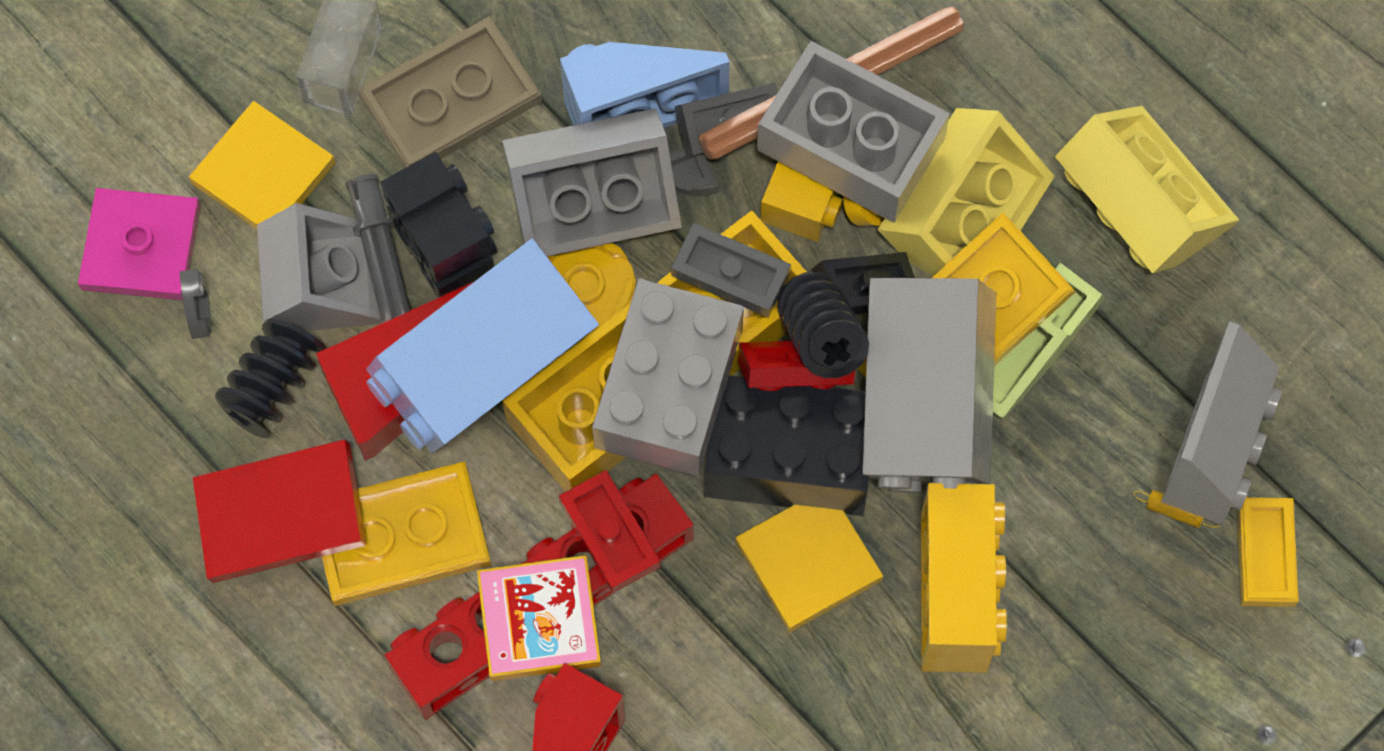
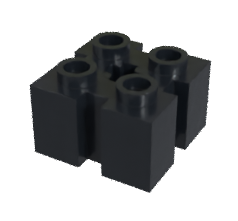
(439, 224)

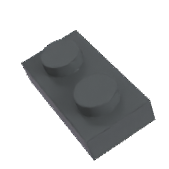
(708, 113)
(730, 270)

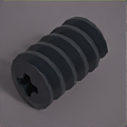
(822, 325)
(266, 373)

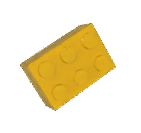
(961, 578)

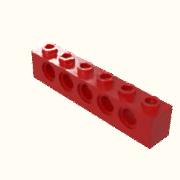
(437, 684)

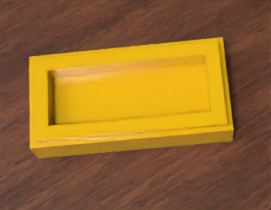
(1267, 552)

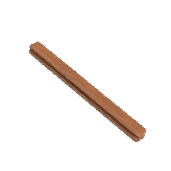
(875, 59)

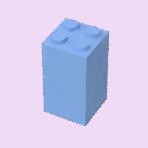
(479, 347)

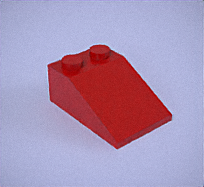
(576, 713)

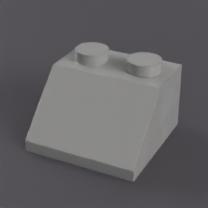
(314, 270)

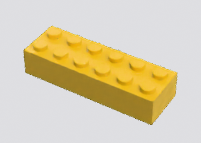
(560, 403)

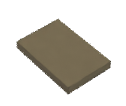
(450, 94)

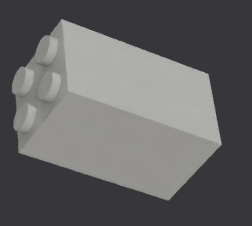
(929, 382)

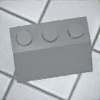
(1224, 429)

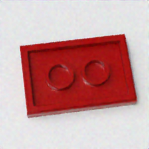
(278, 511)

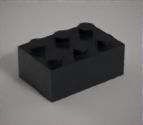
(789, 447)

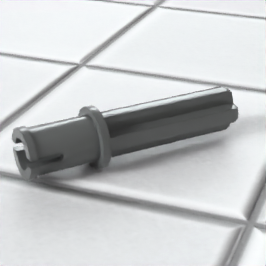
(378, 245)

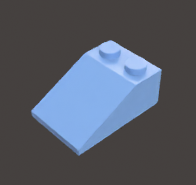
(635, 78)

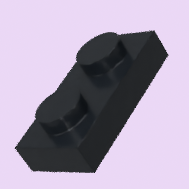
(854, 274)

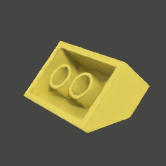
(969, 183)
(1144, 188)

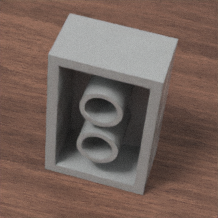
(852, 131)
(593, 182)
(668, 377)

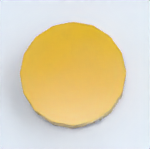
(599, 278)

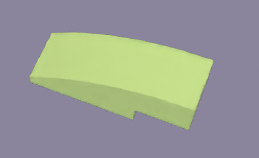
(1039, 350)

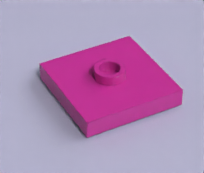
(138, 243)

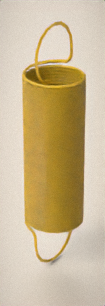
(1157, 506)

